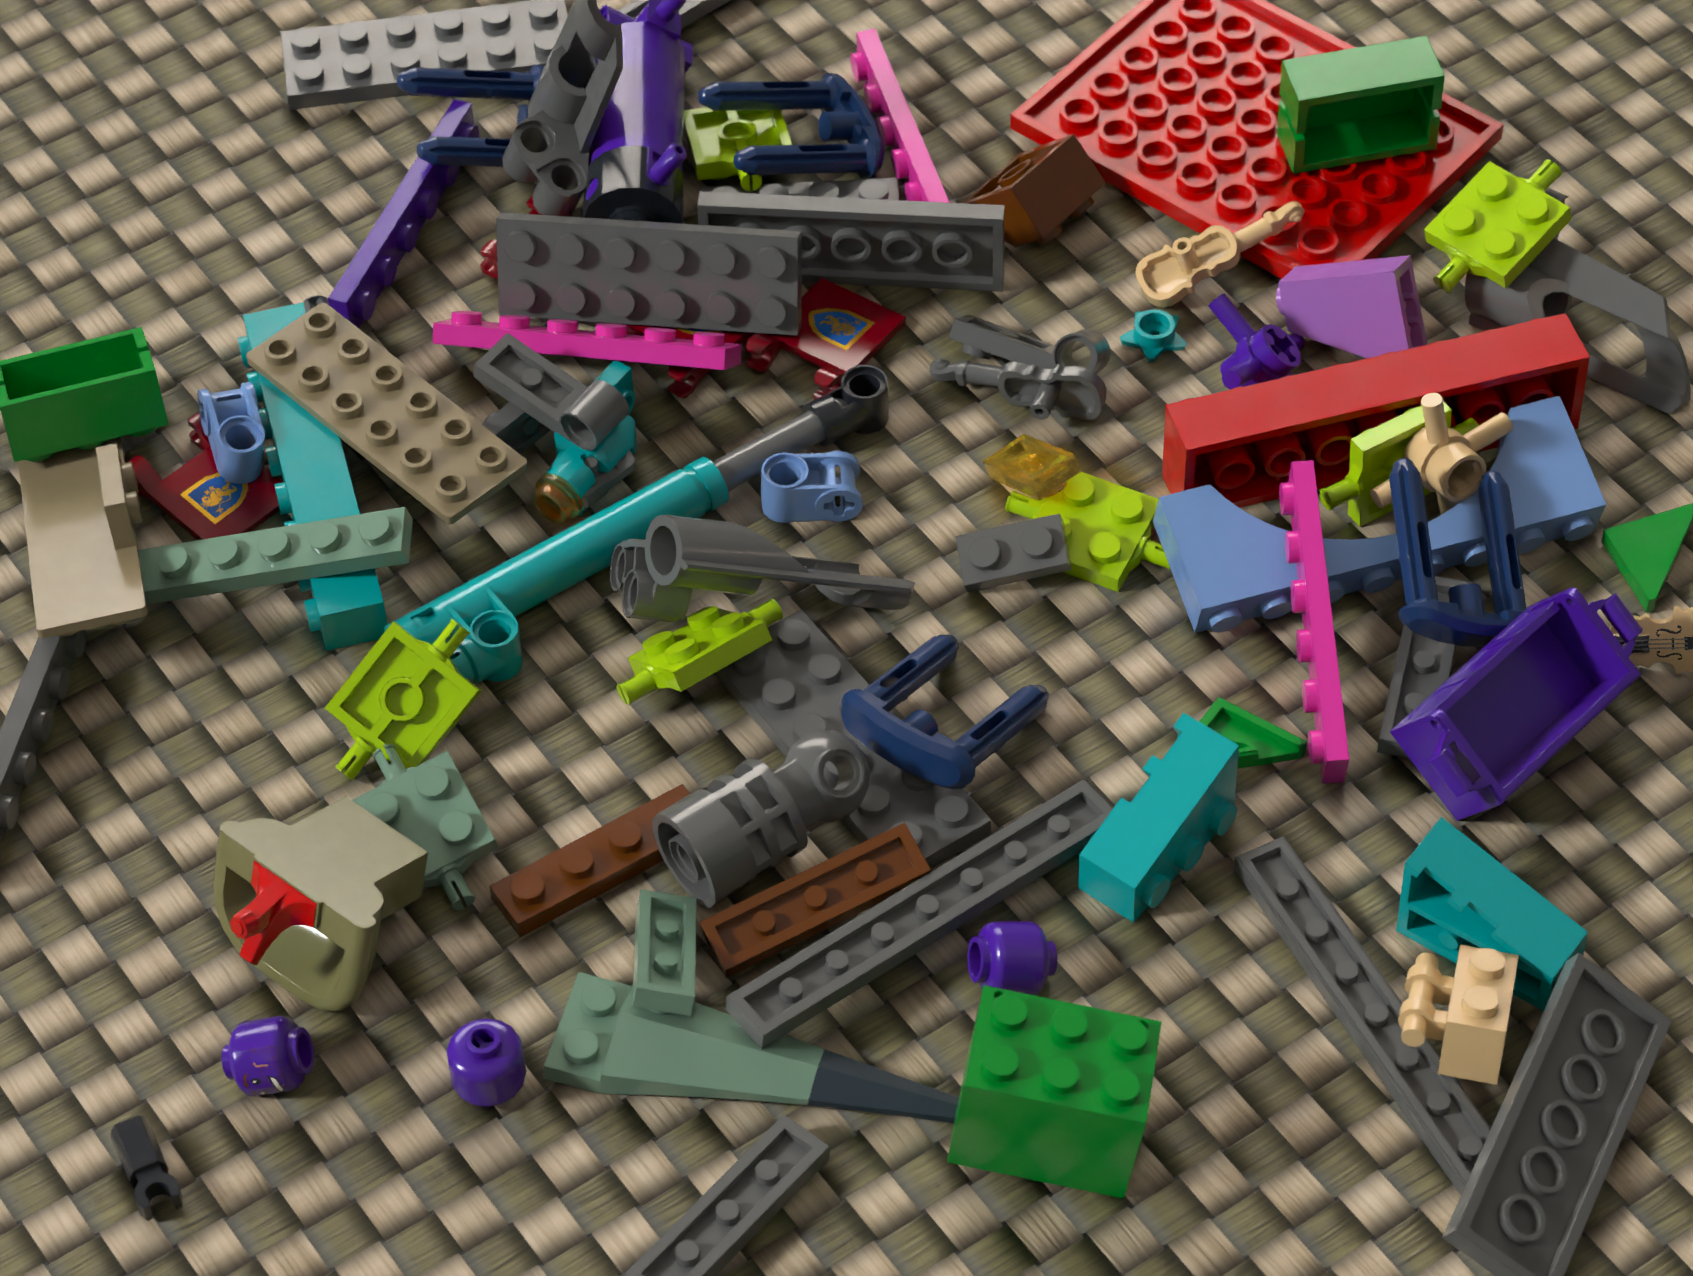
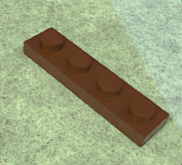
(582, 868)
(814, 900)

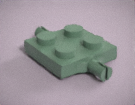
(435, 813)

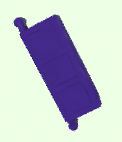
(1520, 700)

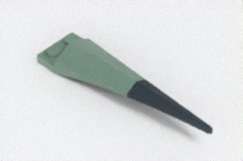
(632, 1051)

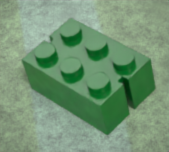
(1360, 104)
(80, 395)

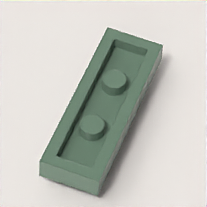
(664, 953)

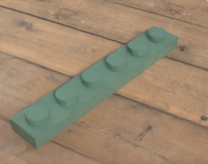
(276, 555)

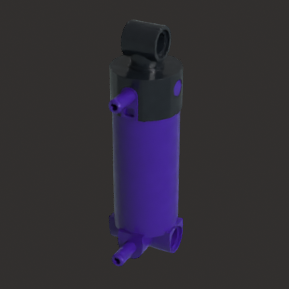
(640, 137)

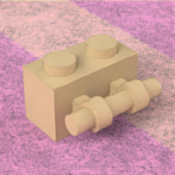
(1477, 1011)

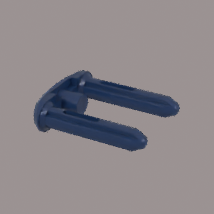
(468, 84)
(842, 119)
(1463, 617)
(915, 741)

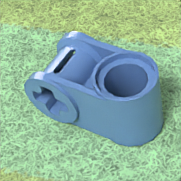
(234, 432)
(806, 487)

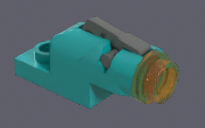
(585, 476)

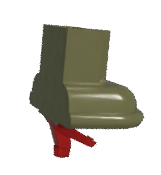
(313, 896)

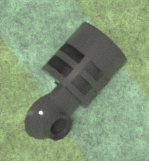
(758, 815)

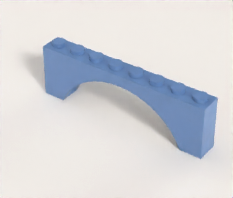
(1237, 565)

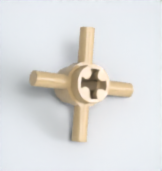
(1445, 456)

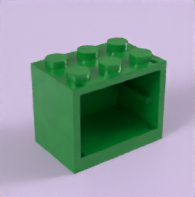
(1055, 1092)

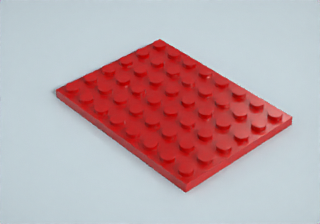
(1186, 120)

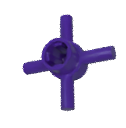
(1258, 354)

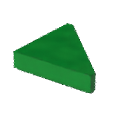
(1648, 550)
(1257, 739)

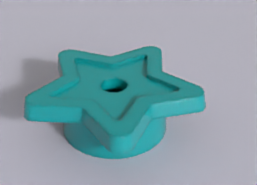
(1155, 322)

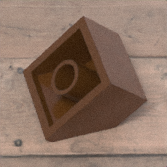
(1041, 190)

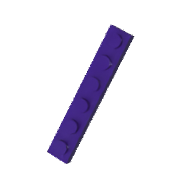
(399, 224)

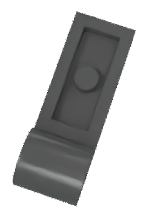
(985, 338)
(550, 394)

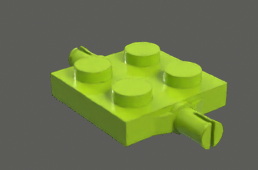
(719, 135)
(1497, 225)
(1372, 462)
(1104, 527)
(697, 649)
(403, 697)

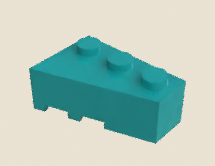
(1165, 824)
(1468, 898)

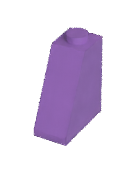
(1355, 305)

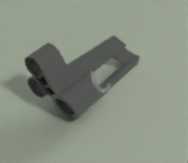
(567, 110)
(1547, 290)
(729, 558)

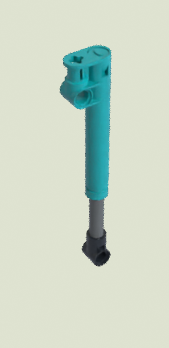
(496, 597)

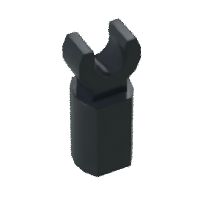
(144, 1164)

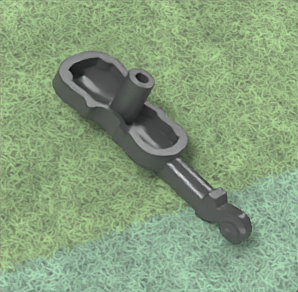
(1069, 390)

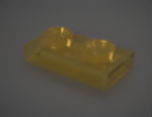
(1032, 467)

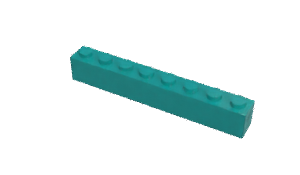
(313, 489)

